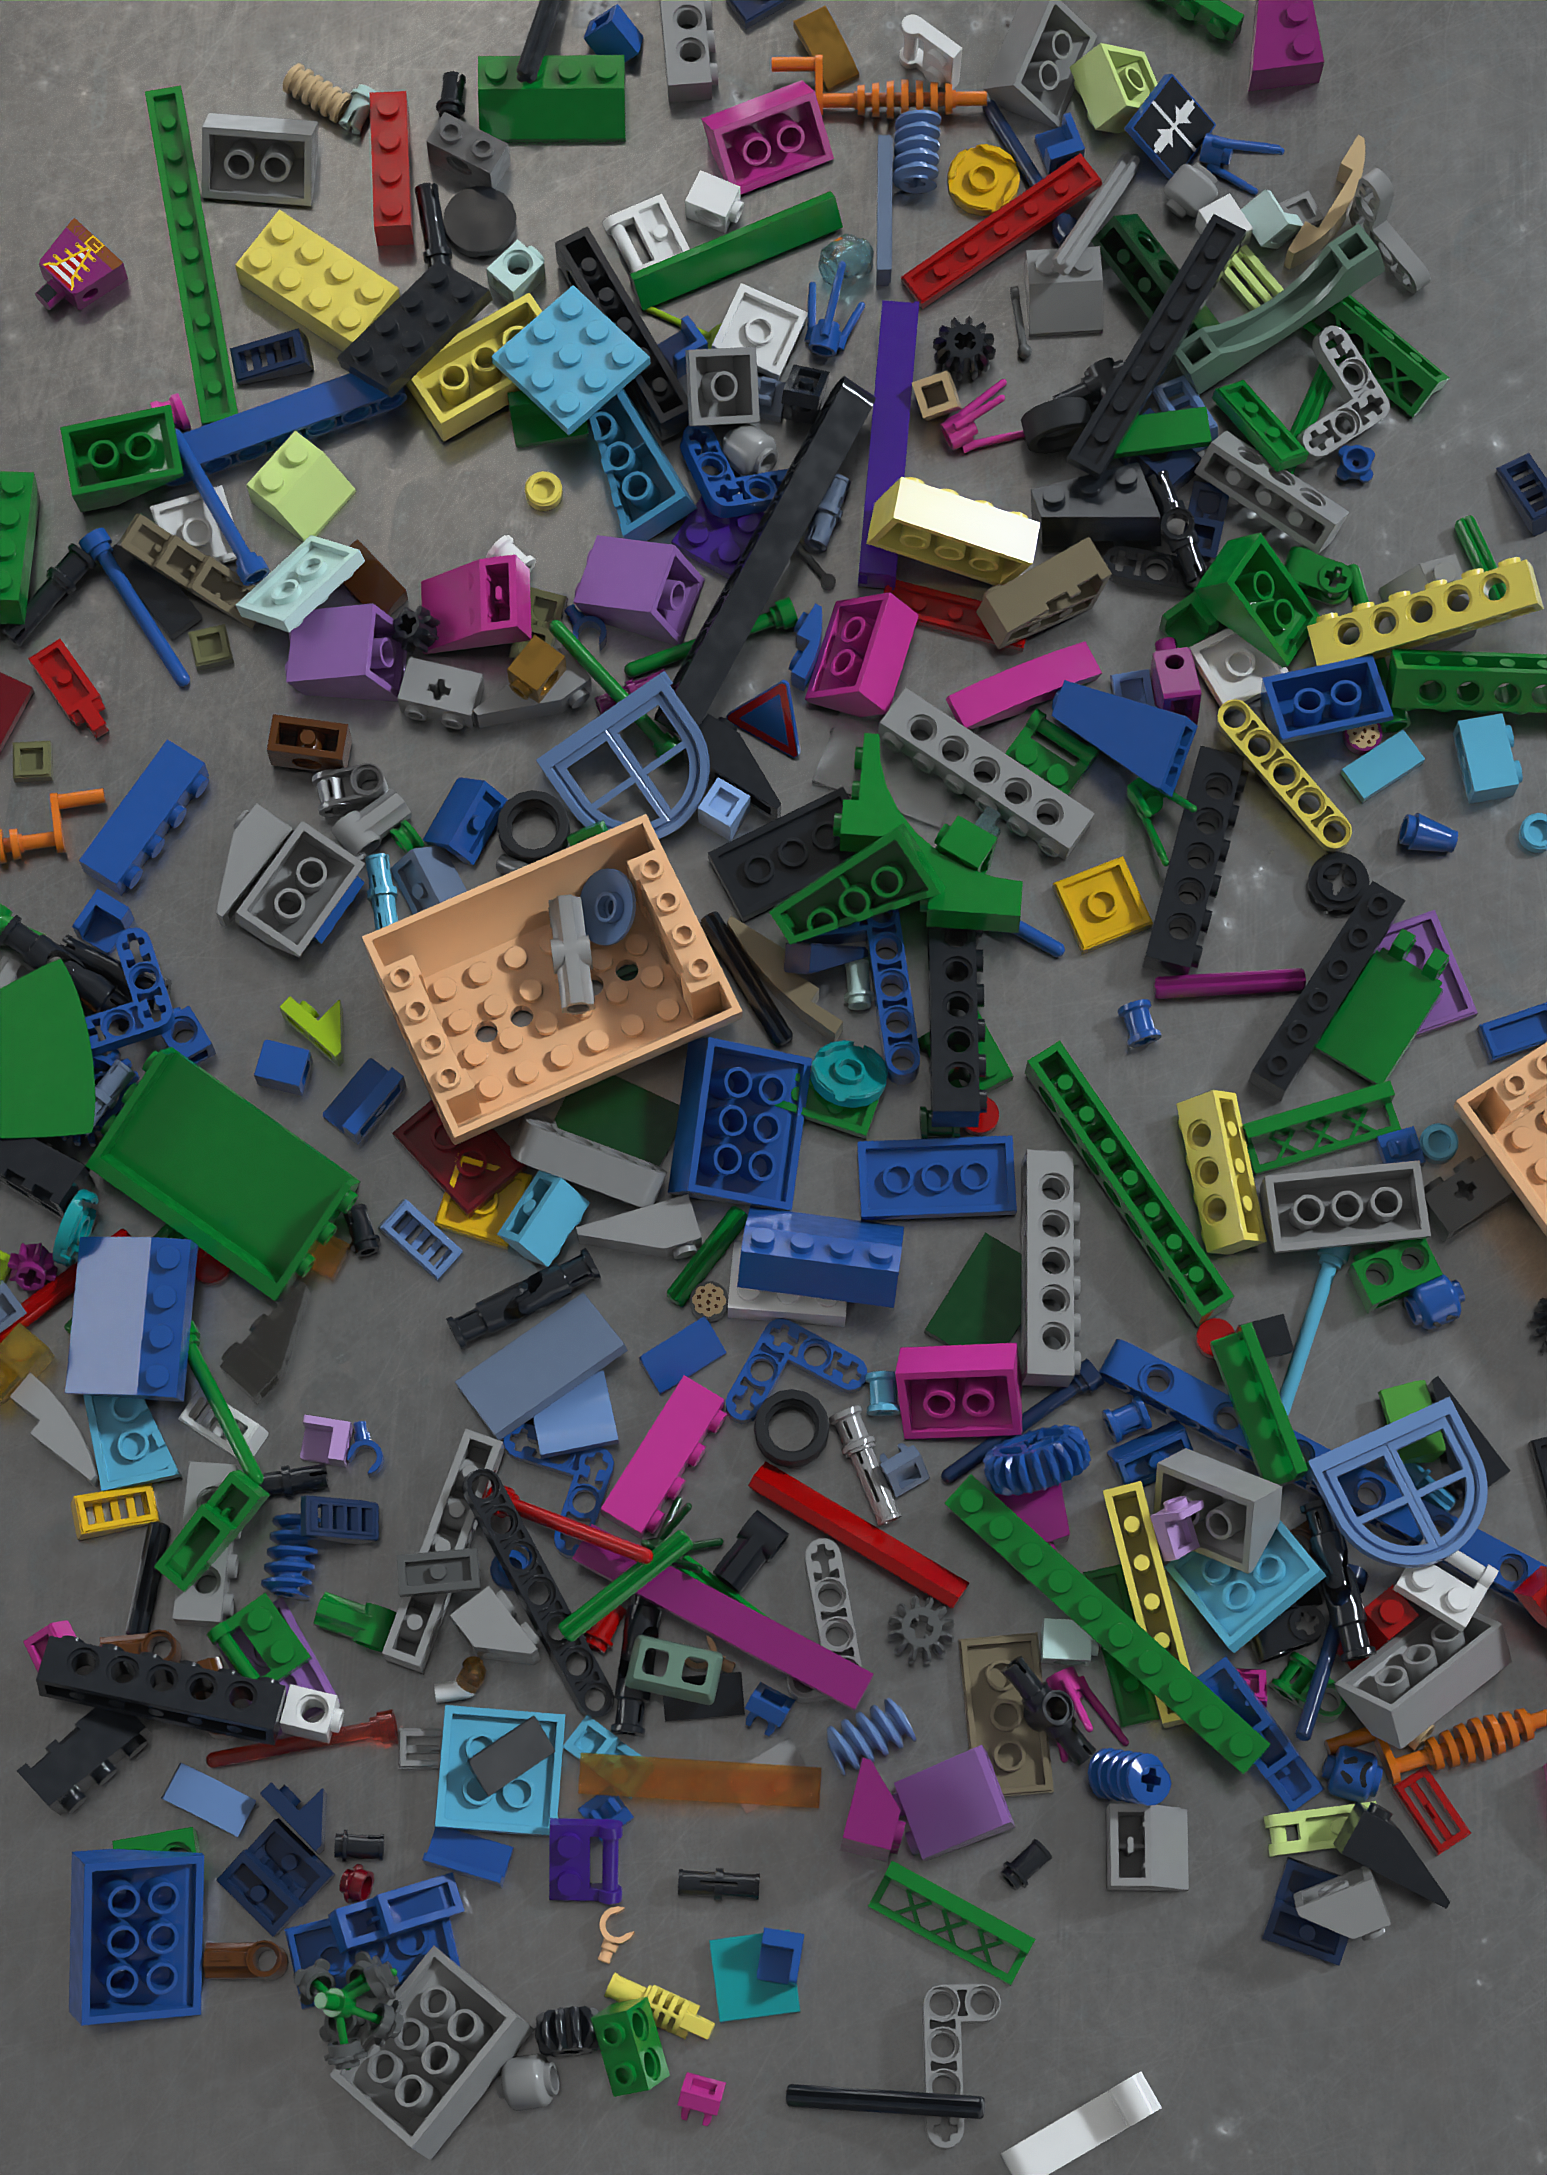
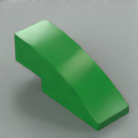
(211, 1529)

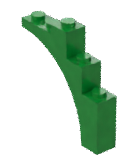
(970, 897)

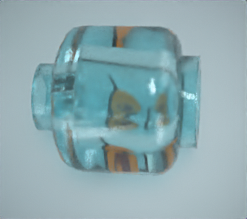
(852, 250)

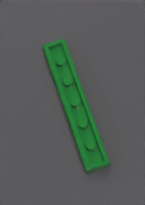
(736, 250)

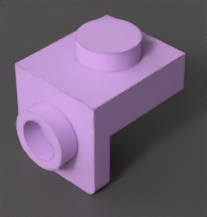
(1175, 1527)

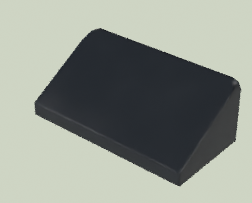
(727, 1703)
(510, 1756)

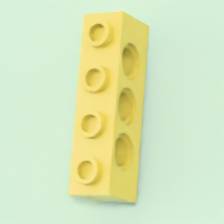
(1234, 1187)

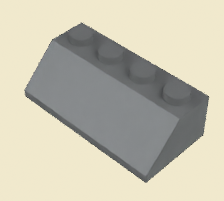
(1345, 1207)
(1423, 1675)

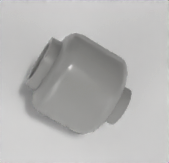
(1190, 190)
(749, 450)
(528, 2082)

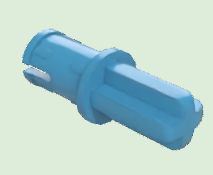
(1421, 1478)

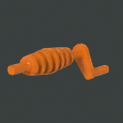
(860, 100)
(19, 843)
(1465, 1743)

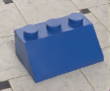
(1324, 699)

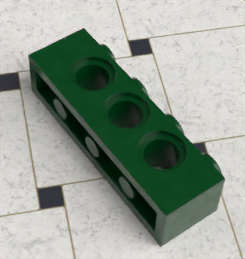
(1142, 264)

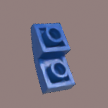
(808, 640)

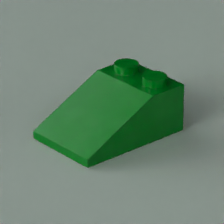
(121, 456)
(1257, 598)

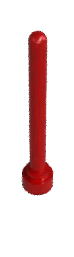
(577, 1529)

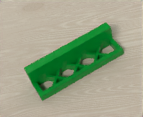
(1392, 347)
(1318, 1114)
(1259, 1406)
(959, 1909)

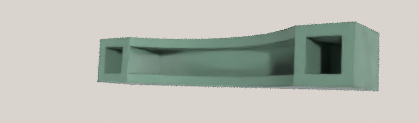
(1335, 274)

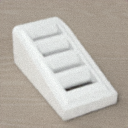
(252, 1431)

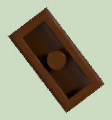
(375, 583)

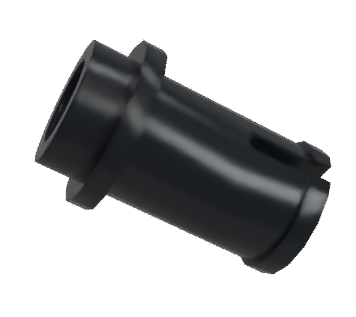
(452, 95)
(363, 1238)
(359, 1846)
(1025, 1865)

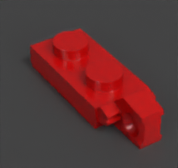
(70, 686)

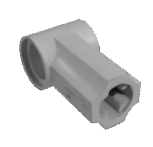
(363, 830)

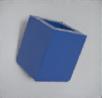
(613, 34)
(1059, 144)
(674, 347)
(102, 922)
(283, 1067)
(780, 1956)

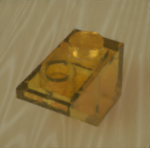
(20, 1355)

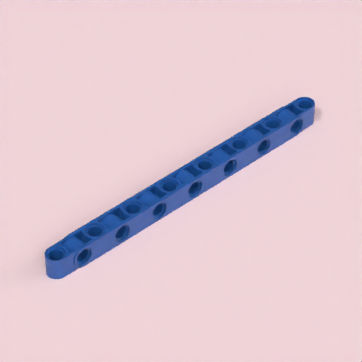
(1197, 1407)

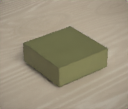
(211, 647)
(32, 761)

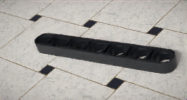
(522, 1579)

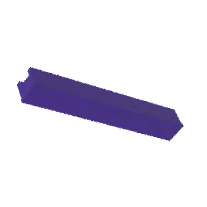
(888, 429)

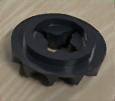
(1328, 868)

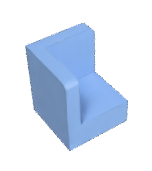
(724, 809)

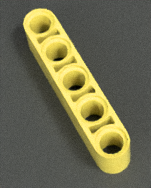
(1279, 757)

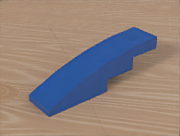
(1281, 1761)

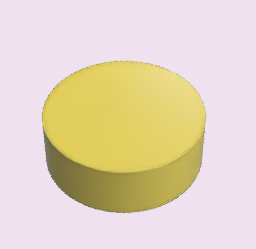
(543, 491)

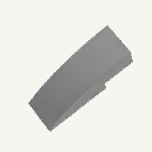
(55, 1428)

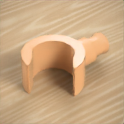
(727, 1665)
(610, 1942)

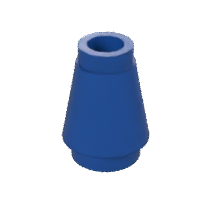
(1426, 834)

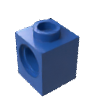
(199, 1046)

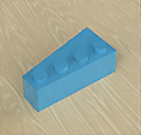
(638, 472)

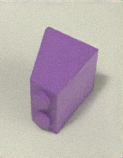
(640, 588)
(346, 654)
(952, 1804)

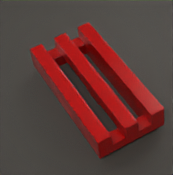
(1417, 1818)

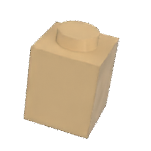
(936, 395)

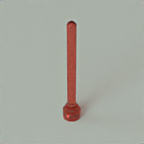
(380, 1727)

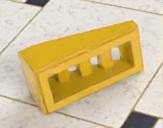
(96, 1499)

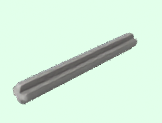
(1095, 214)

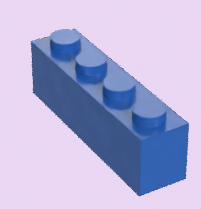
(144, 818)

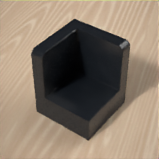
(1273, 1336)

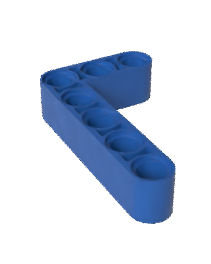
(882, 973)

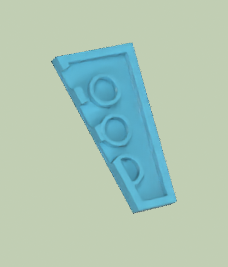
(127, 1443)

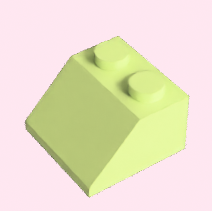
(1113, 85)
(300, 488)

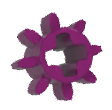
(32, 1266)

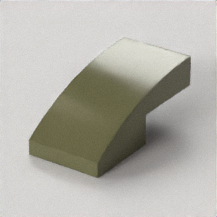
(544, 609)

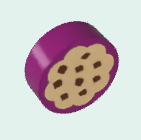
(1363, 739)

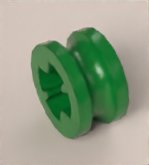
(406, 837)

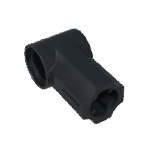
(756, 1543)

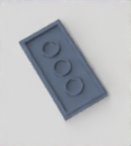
(541, 1366)

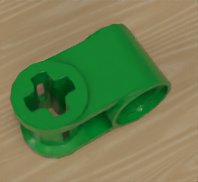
(1316, 573)
(1297, 1692)

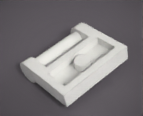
(940, 56)
(656, 228)
(1445, 1594)

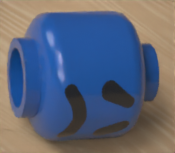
(1435, 1302)
(1352, 1774)

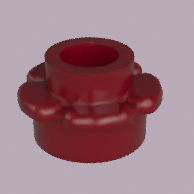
(356, 1884)

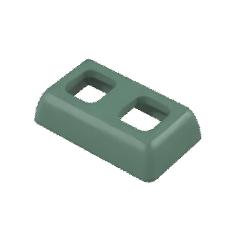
(672, 1683)

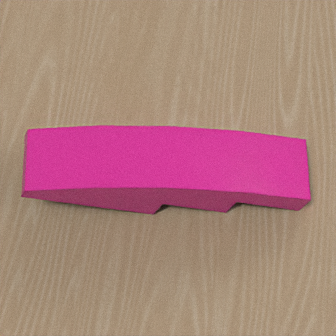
(1022, 686)

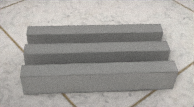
(404, 1749)

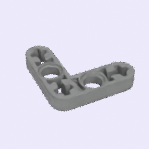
(1371, 210)
(1354, 396)

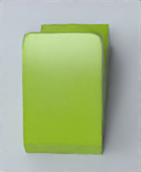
(324, 1033)

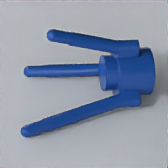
(1219, 151)
(825, 336)

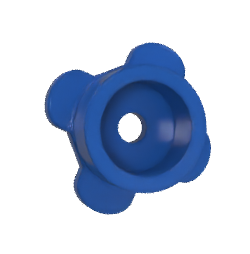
(1358, 453)

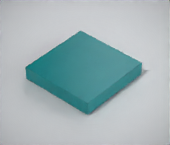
(736, 1982)

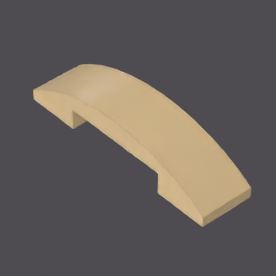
(1313, 239)

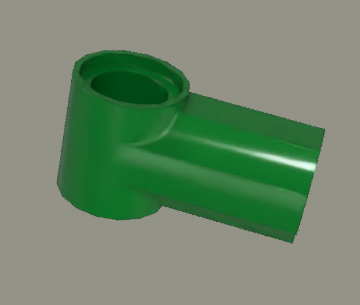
(366, 1623)

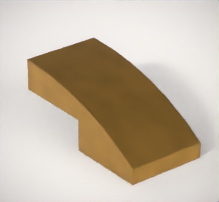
(822, 36)

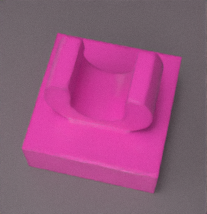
(701, 2095)

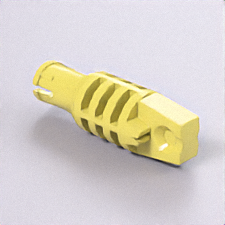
(668, 2009)

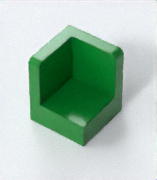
(1189, 621)

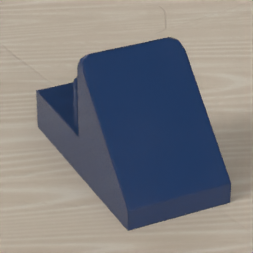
(308, 1821)

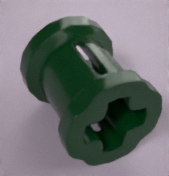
(928, 1131)

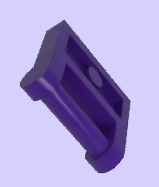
(572, 1860)

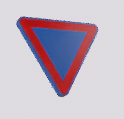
(770, 718)

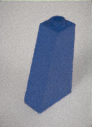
(1134, 734)

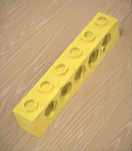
(1520, 599)

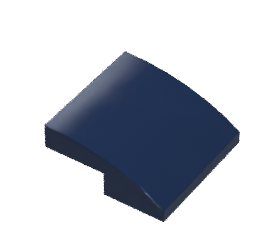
(275, 1877)
(1291, 1930)

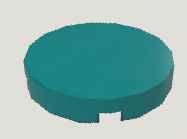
(848, 1074)
(76, 1223)

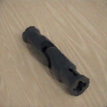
(92, 988)
(530, 1295)
(1331, 1556)
(640, 1619)

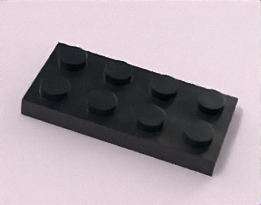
(414, 328)
(781, 856)

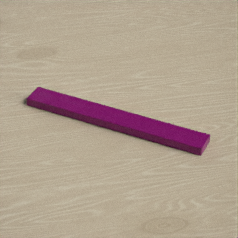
(739, 1627)

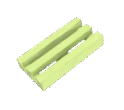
(1259, 270)

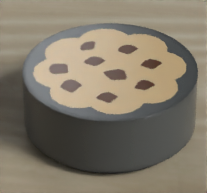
(709, 1300)

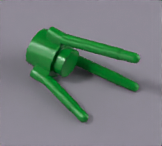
(1149, 802)

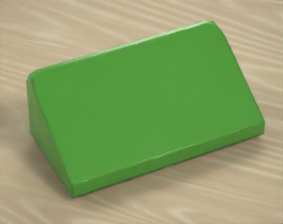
(1403, 1401)

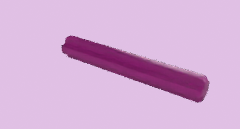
(1229, 983)

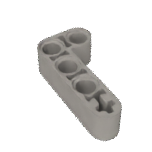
(585, 1162)
(827, 1617)
(952, 2065)

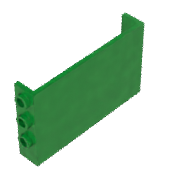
(223, 1173)

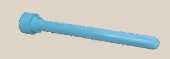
(1330, 1260)

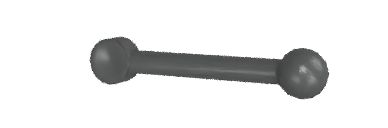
(1024, 349)
(827, 580)

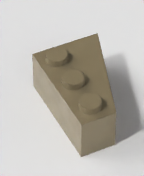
(1045, 594)

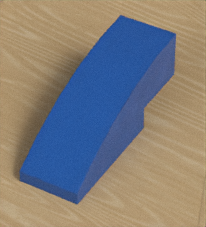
(395, 1912)

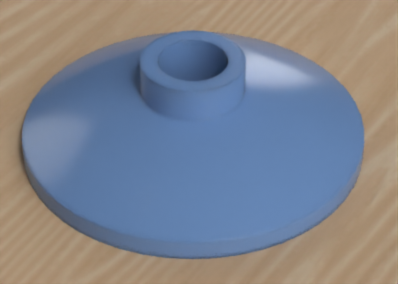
(608, 906)

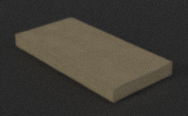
(996, 1713)

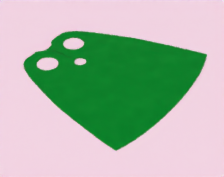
(45, 1057)

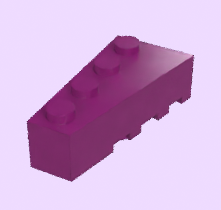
(1285, 45)

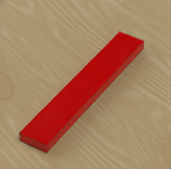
(1001, 231)
(858, 1534)

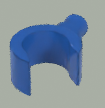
(582, 622)
(363, 1441)

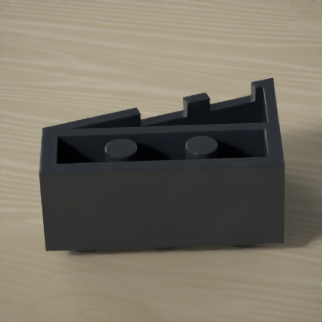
(1104, 509)
(42, 1173)
(84, 1758)

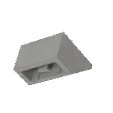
(492, 1631)
(1147, 1848)

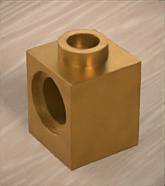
(536, 670)

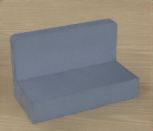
(427, 877)

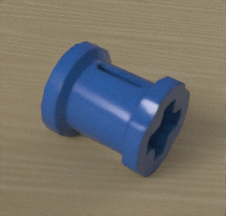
(1139, 1023)
(1127, 1419)

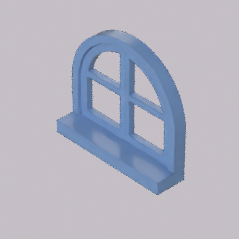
(607, 728)
(1385, 1443)

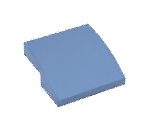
(577, 1420)

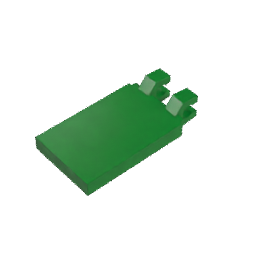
(1384, 1011)

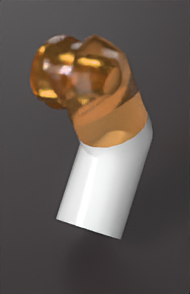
(465, 1684)

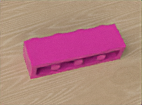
(663, 1457)

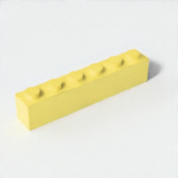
(1145, 1575)

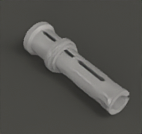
(859, 1448)

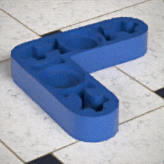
(725, 484)
(135, 1012)
(780, 1356)
(575, 1468)

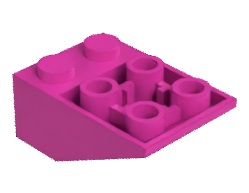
(480, 604)

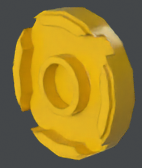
(983, 179)

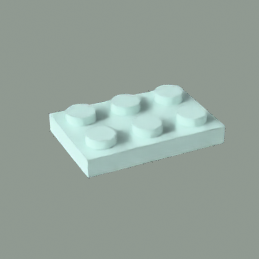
(300, 583)

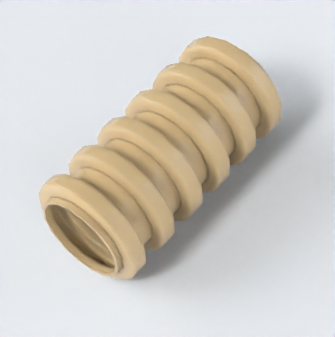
(316, 92)

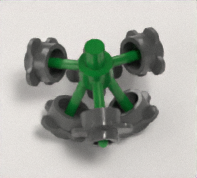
(343, 2016)

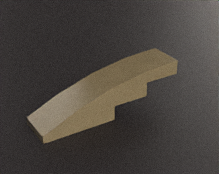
(186, 566)
(789, 988)

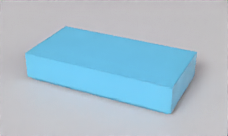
(1382, 766)

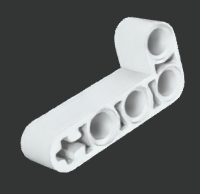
(1083, 2128)

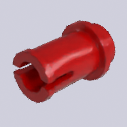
(601, 1633)

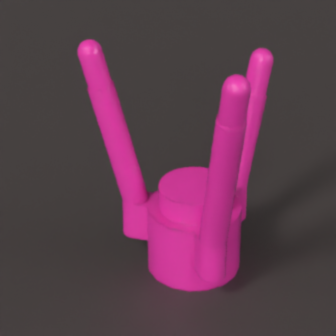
(960, 427)
(1069, 1682)

